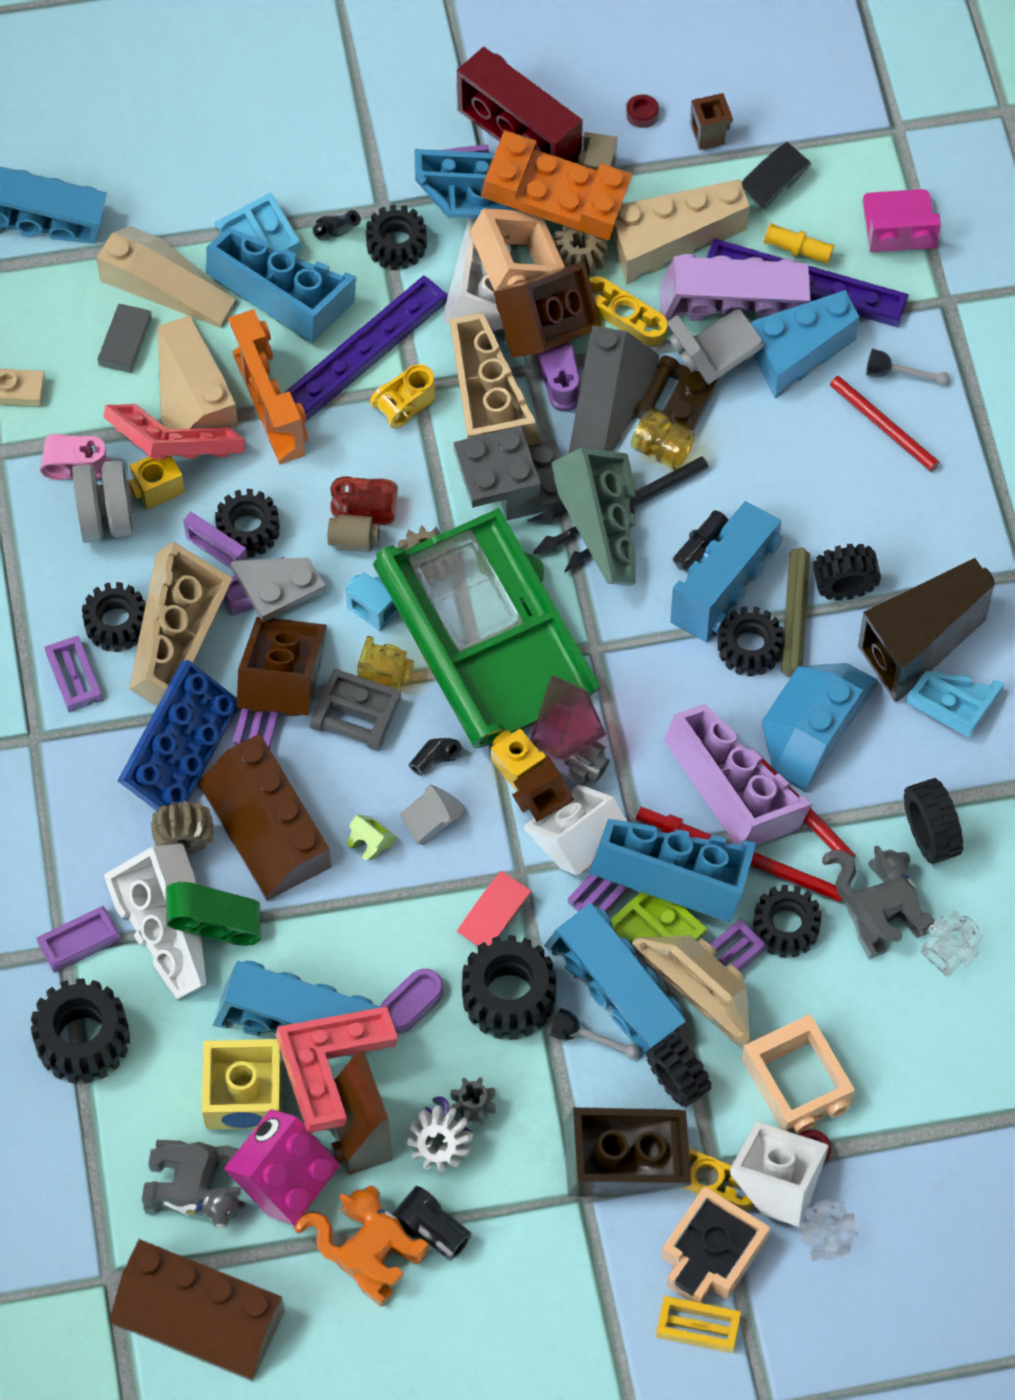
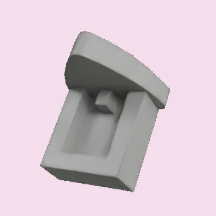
(431, 814)

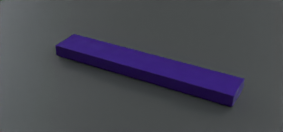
(868, 299)
(367, 345)

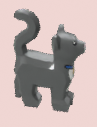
(878, 905)
(192, 1181)

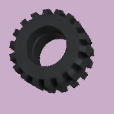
(505, 959)
(75, 1003)

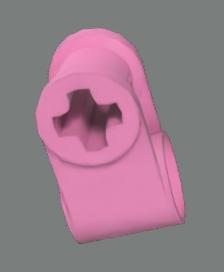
(65, 451)

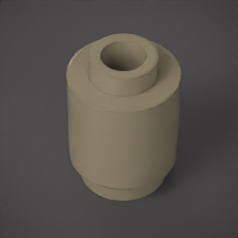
(353, 533)

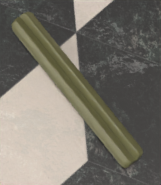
(795, 611)

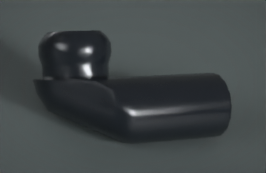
(335, 225)
(433, 752)

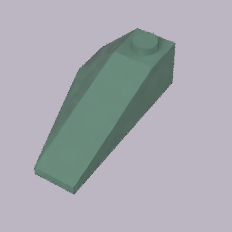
(597, 496)

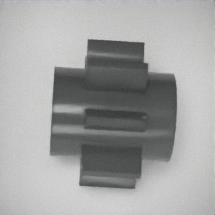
(587, 763)
(480, 1094)

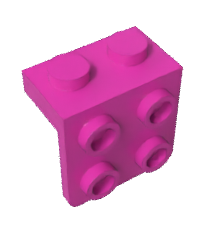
(900, 220)

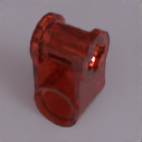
(365, 498)

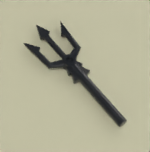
(550, 543)

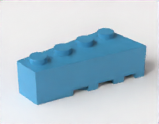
(49, 206)
(279, 283)
(725, 571)
(675, 867)
(616, 977)
(270, 999)

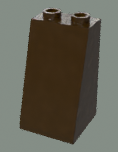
(924, 625)

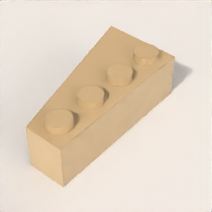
(676, 224)

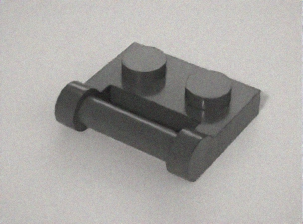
(358, 698)

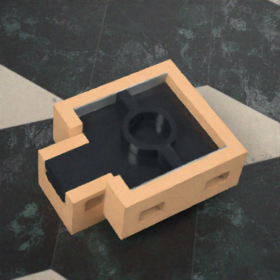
(712, 1247)

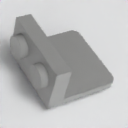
(718, 346)

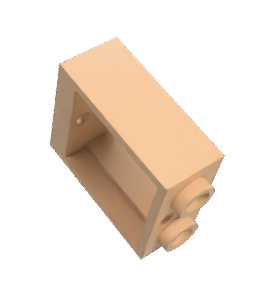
(500, 227)
(785, 1041)

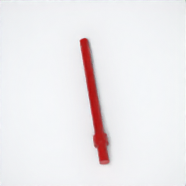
(760, 862)

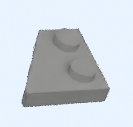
(277, 584)

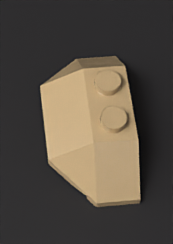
(701, 980)

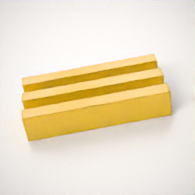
(694, 1338)

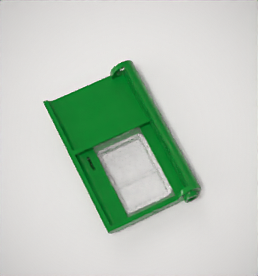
(475, 633)

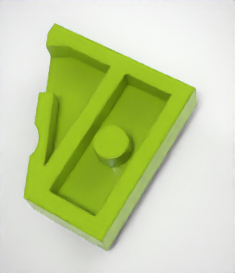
(655, 917)

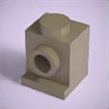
(597, 150)

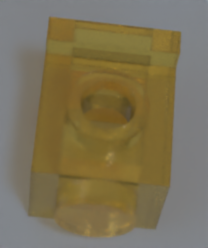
(384, 664)

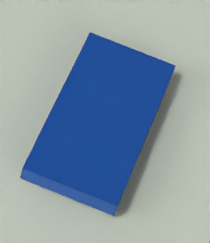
(179, 738)

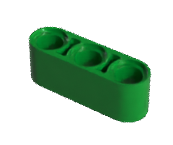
(213, 913)

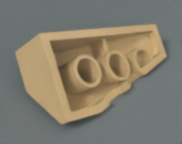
(162, 275)
(190, 381)

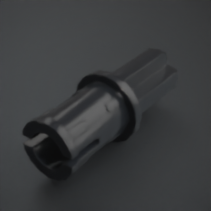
(699, 540)

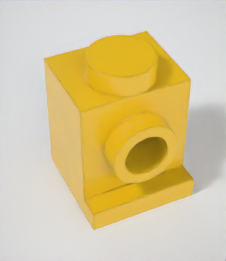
(515, 765)

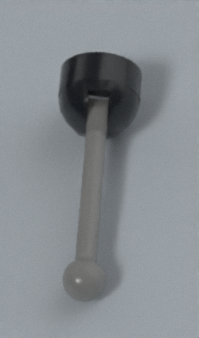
(880, 364)
(568, 1027)

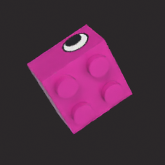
(282, 1167)

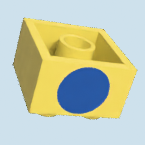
(241, 1082)

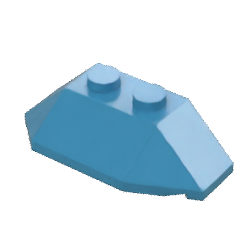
(455, 181)
(812, 718)

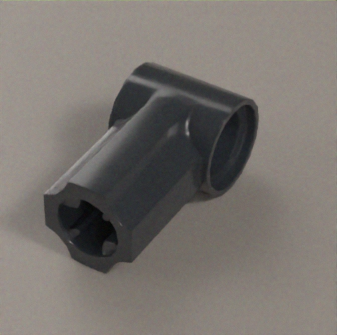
(423, 1217)

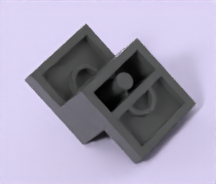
(509, 471)

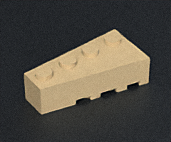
(486, 382)
(176, 617)

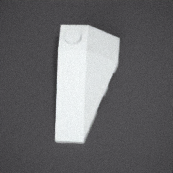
(471, 287)
(140, 896)

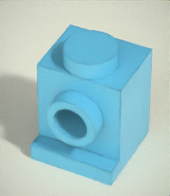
(370, 600)

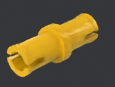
(798, 243)

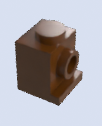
(710, 120)
(542, 791)

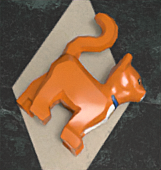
(368, 1249)

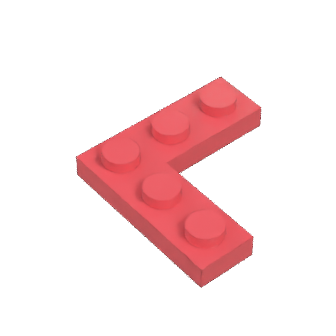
(163, 442)
(310, 1044)

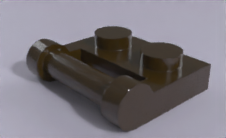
(688, 397)

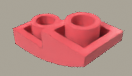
(494, 909)

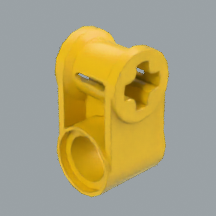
(400, 398)

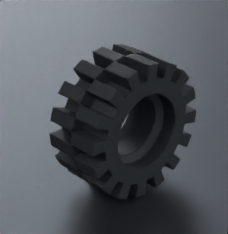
(396, 221)
(249, 505)
(846, 572)
(108, 600)
(750, 659)
(791, 901)
(678, 1070)

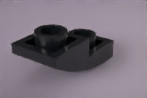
(774, 174)

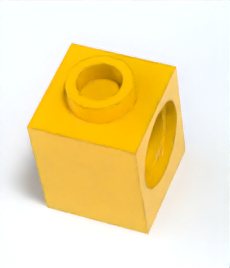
(158, 492)

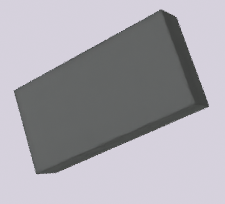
(124, 338)

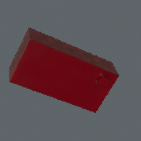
(504, 99)

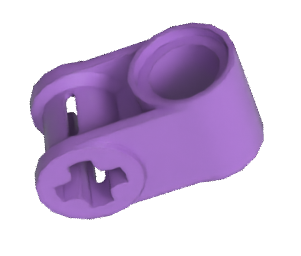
(560, 376)

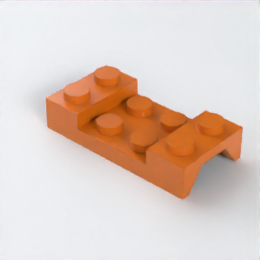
(555, 187)
(277, 411)

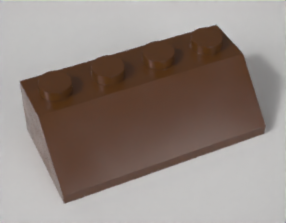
(264, 818)
(196, 1310)

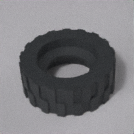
(933, 820)

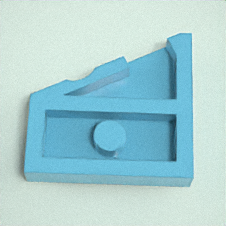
(263, 221)
(954, 699)

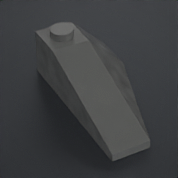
(612, 383)

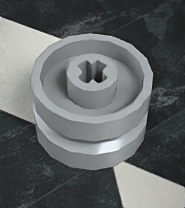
(102, 501)

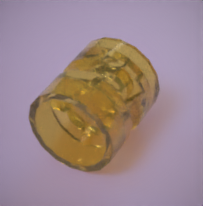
(667, 441)

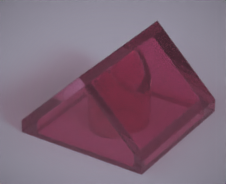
(566, 720)

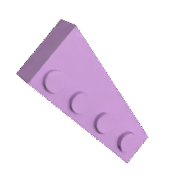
(725, 284)
(733, 780)

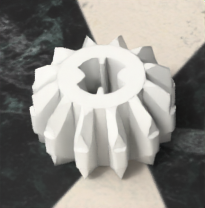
(453, 1145)

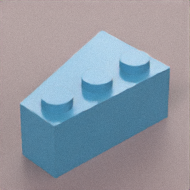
(803, 338)

